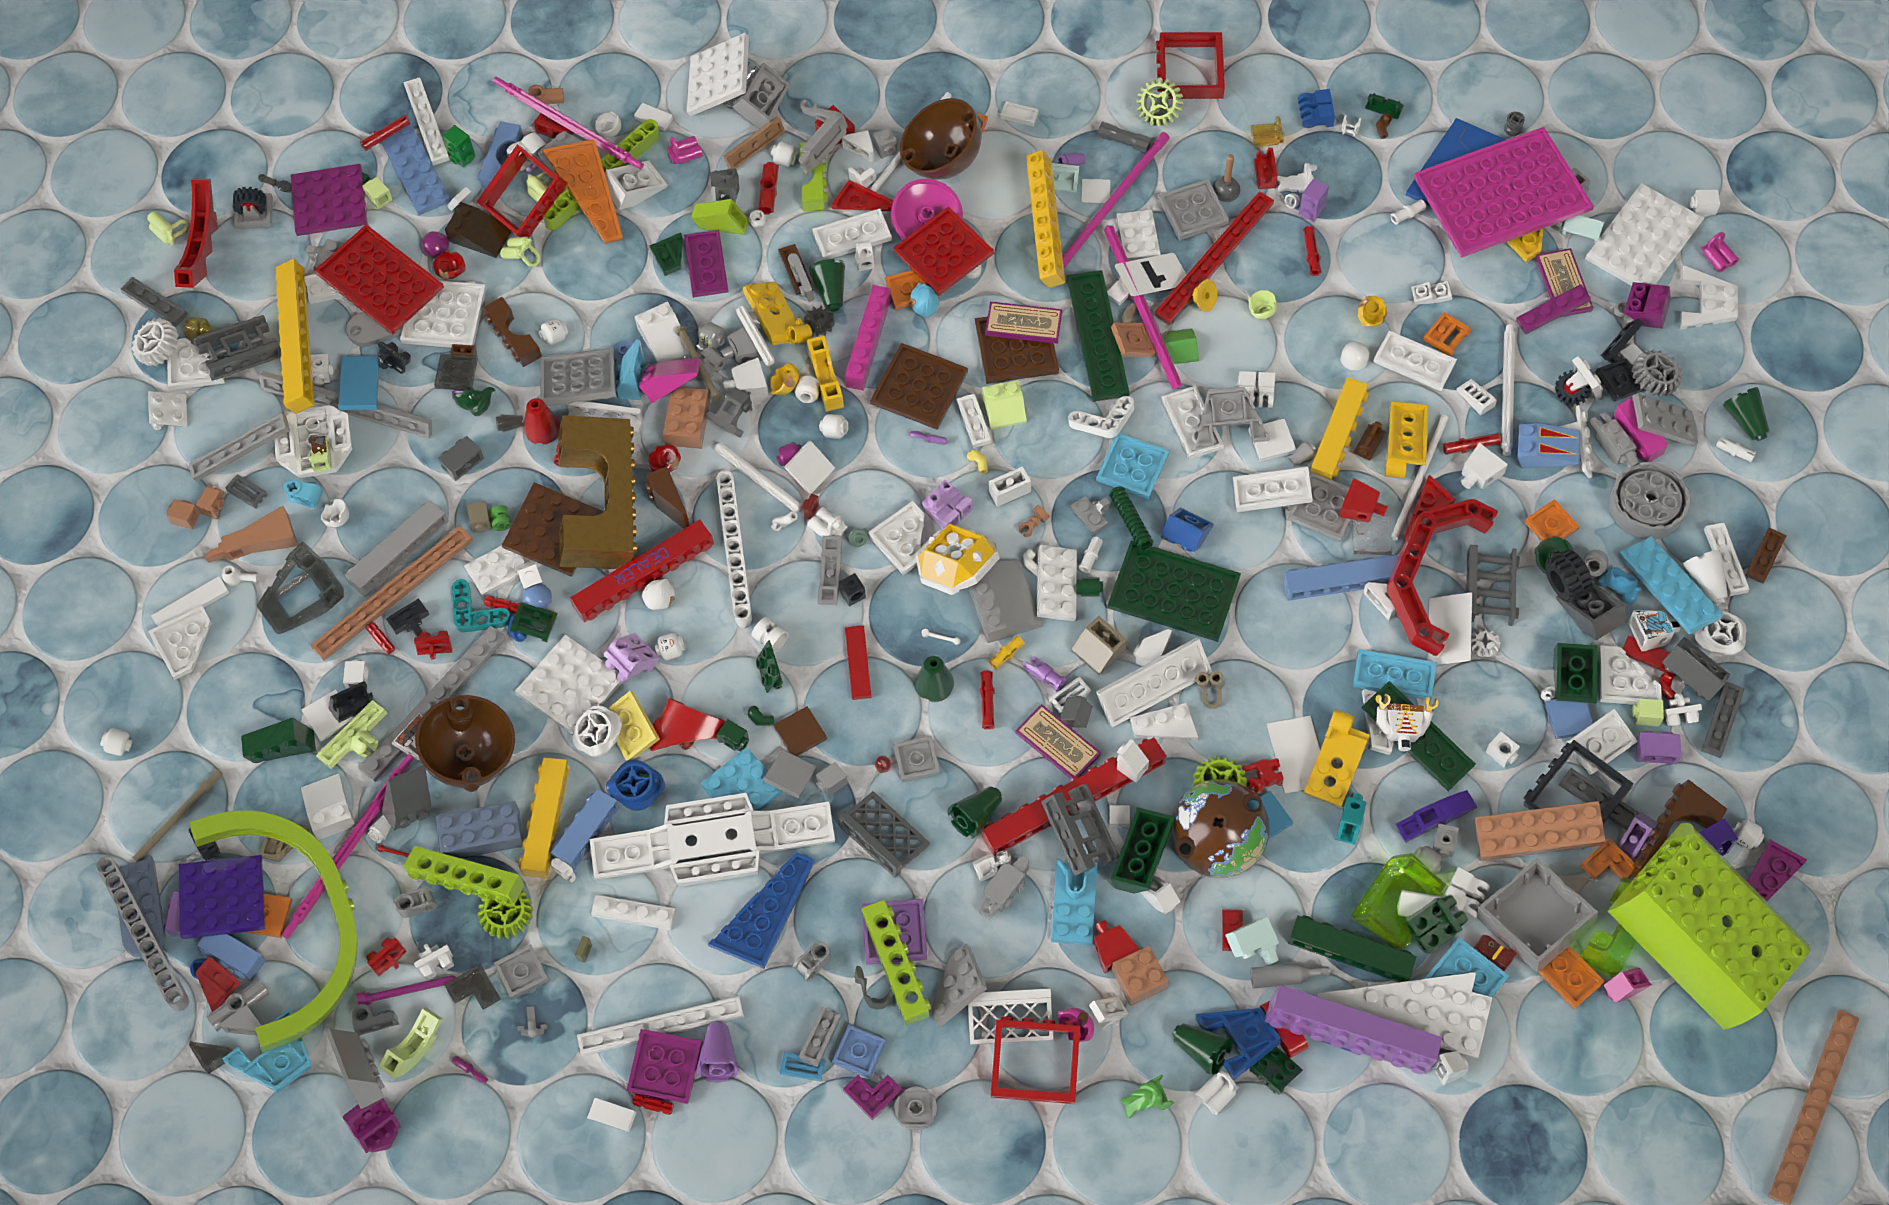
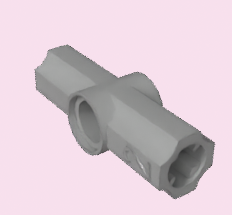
(248, 996)

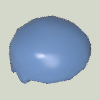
(537, 595)

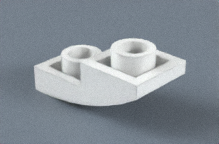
(1431, 294)
(611, 1115)

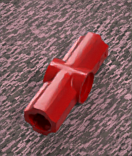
(768, 188)

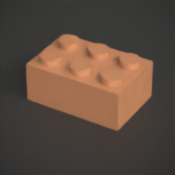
(686, 417)

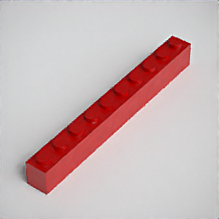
(1032, 817)

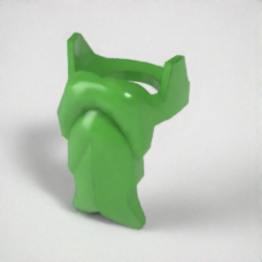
(1147, 1096)

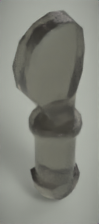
(283, 185)

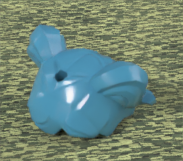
(1621, 583)

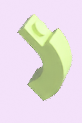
(411, 1050)

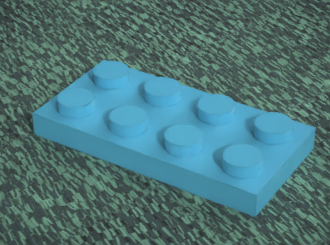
(1407, 674)

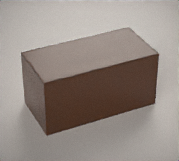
(463, 349)

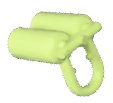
(536, 187)
(163, 228)
(516, 250)

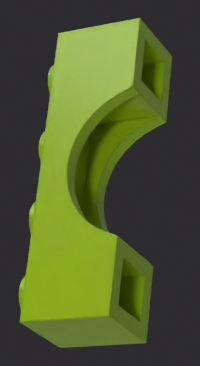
(813, 192)

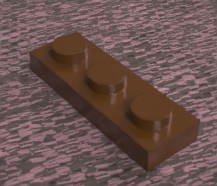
(784, 253)
(1766, 555)

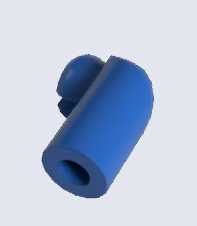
(519, 637)

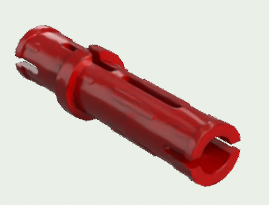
(384, 133)
(1313, 256)
(1464, 445)
(987, 691)

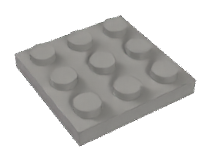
(1193, 209)
(1324, 511)

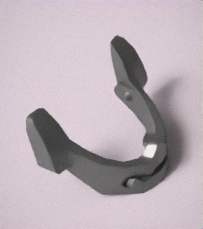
(873, 1003)

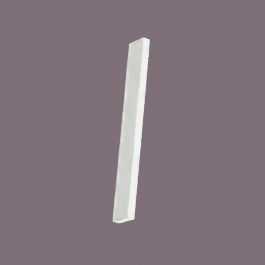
(666, 1023)

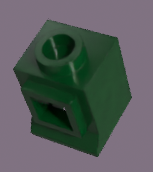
(733, 736)

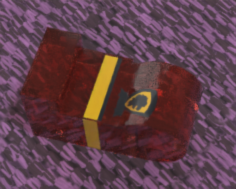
(1495, 952)

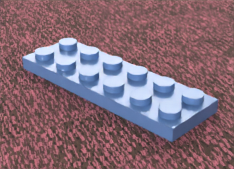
(415, 170)

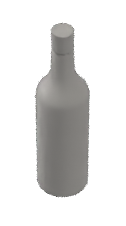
(1283, 975)

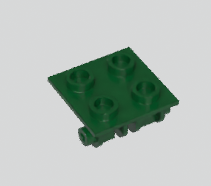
(769, 668)
(1276, 1070)

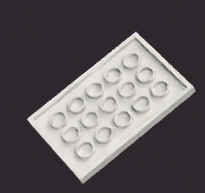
(1644, 237)

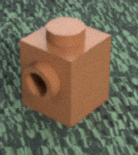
(183, 514)

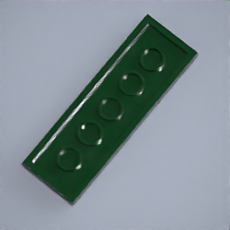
(1433, 749)

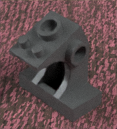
(725, 183)
(729, 422)

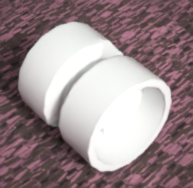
(767, 630)

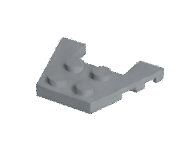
(1229, 408)

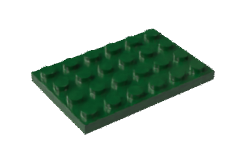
(1174, 591)

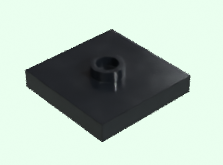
(1618, 379)

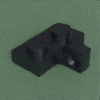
(408, 618)

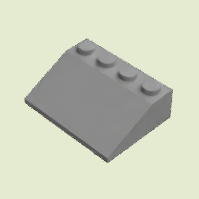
(1004, 602)

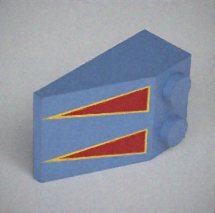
(1547, 446)

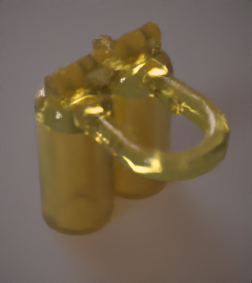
(1267, 134)

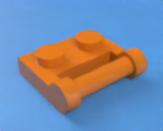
(1442, 330)

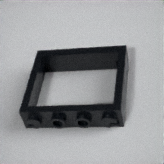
(1556, 765)

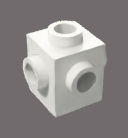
(321, 368)

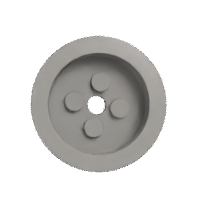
(1648, 518)

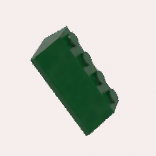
(1142, 851)

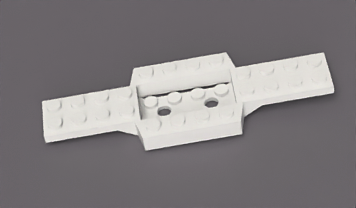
(709, 822)

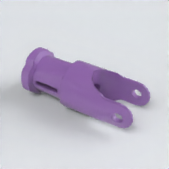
(1045, 673)

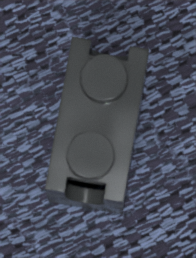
(461, 458)

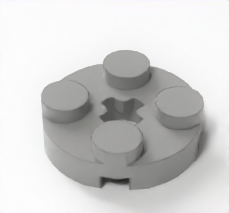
(923, 1118)

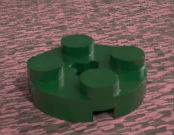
(1546, 547)

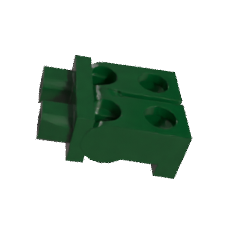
(1435, 923)

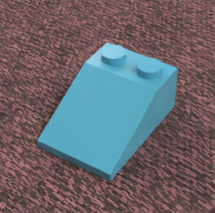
(630, 373)

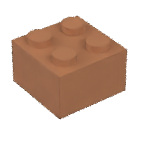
(1140, 975)

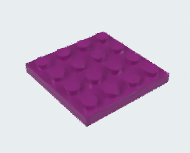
(328, 199)

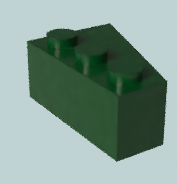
(278, 741)

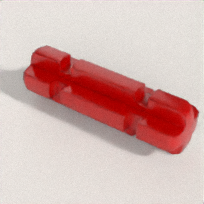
(490, 601)
(380, 638)
(653, 1104)

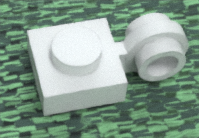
(987, 867)

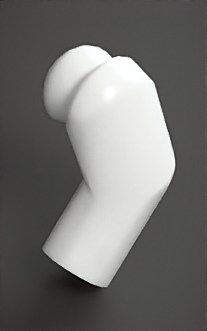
(783, 521)
(1028, 558)

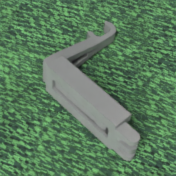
(824, 138)

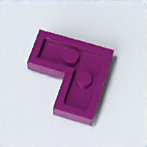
(873, 1100)

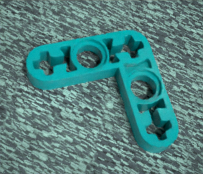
(472, 617)

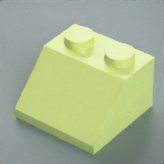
(1004, 404)

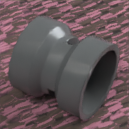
(1514, 123)

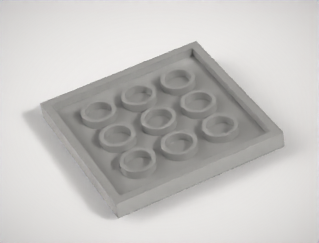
(577, 377)

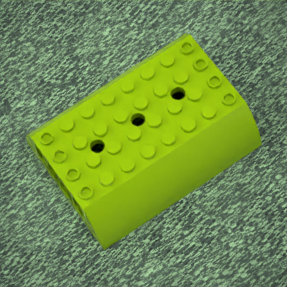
(1689, 934)

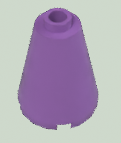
(717, 1054)

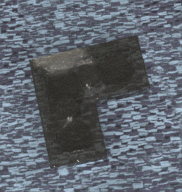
(473, 982)

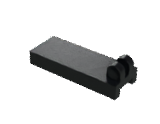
(1611, 353)

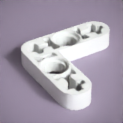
(1081, 420)

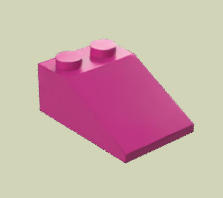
(666, 376)

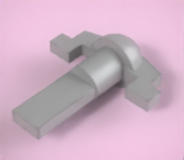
(532, 1031)

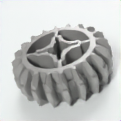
(1654, 376)

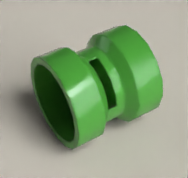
(500, 518)

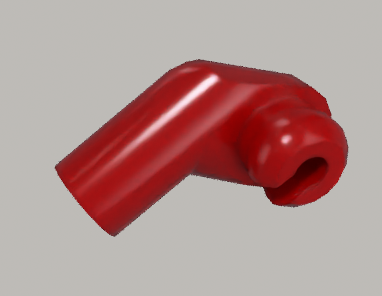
(1666, 682)

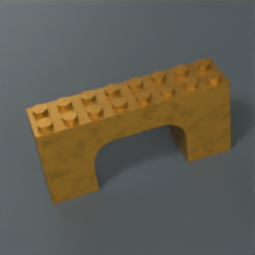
(606, 448)

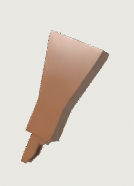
(265, 534)

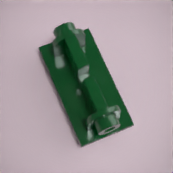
(1381, 105)

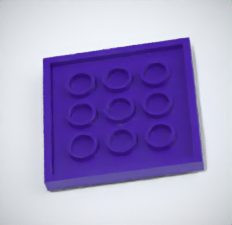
(221, 897)

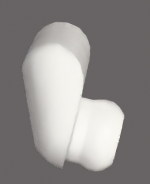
(1548, 693)

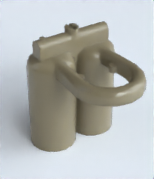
(1205, 681)

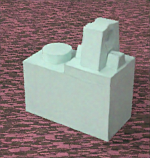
(1254, 938)

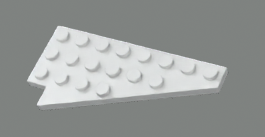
(1433, 1005)

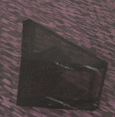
(209, 1055)

